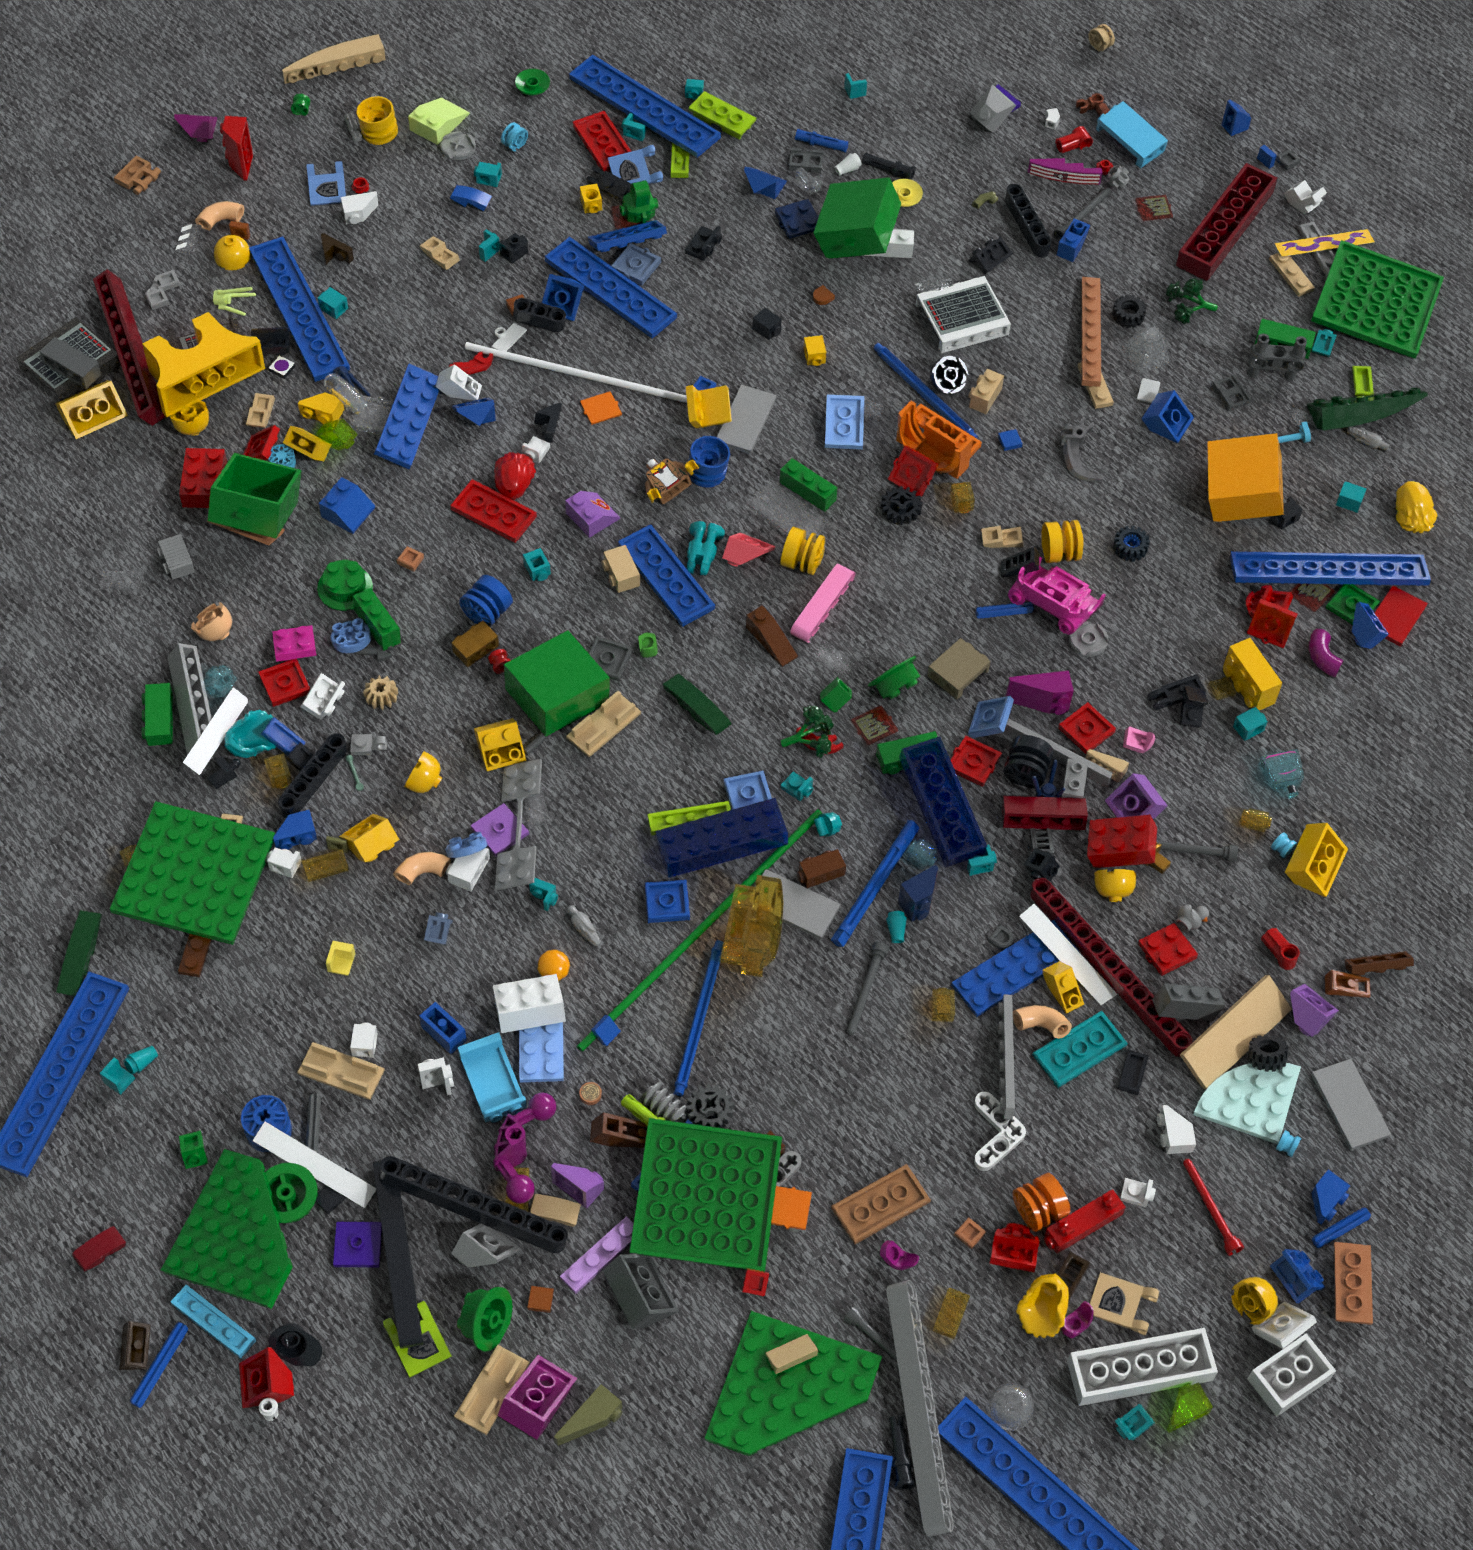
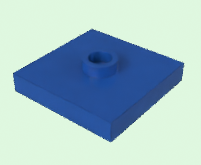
(667, 901)

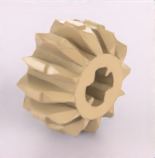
(380, 692)

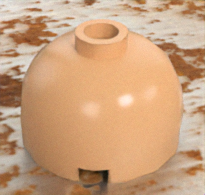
(213, 623)

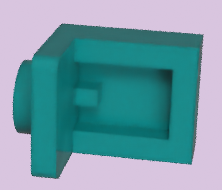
(1134, 1423)

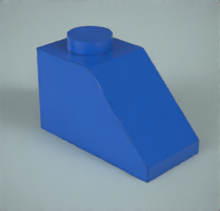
(1235, 118)
(1367, 627)

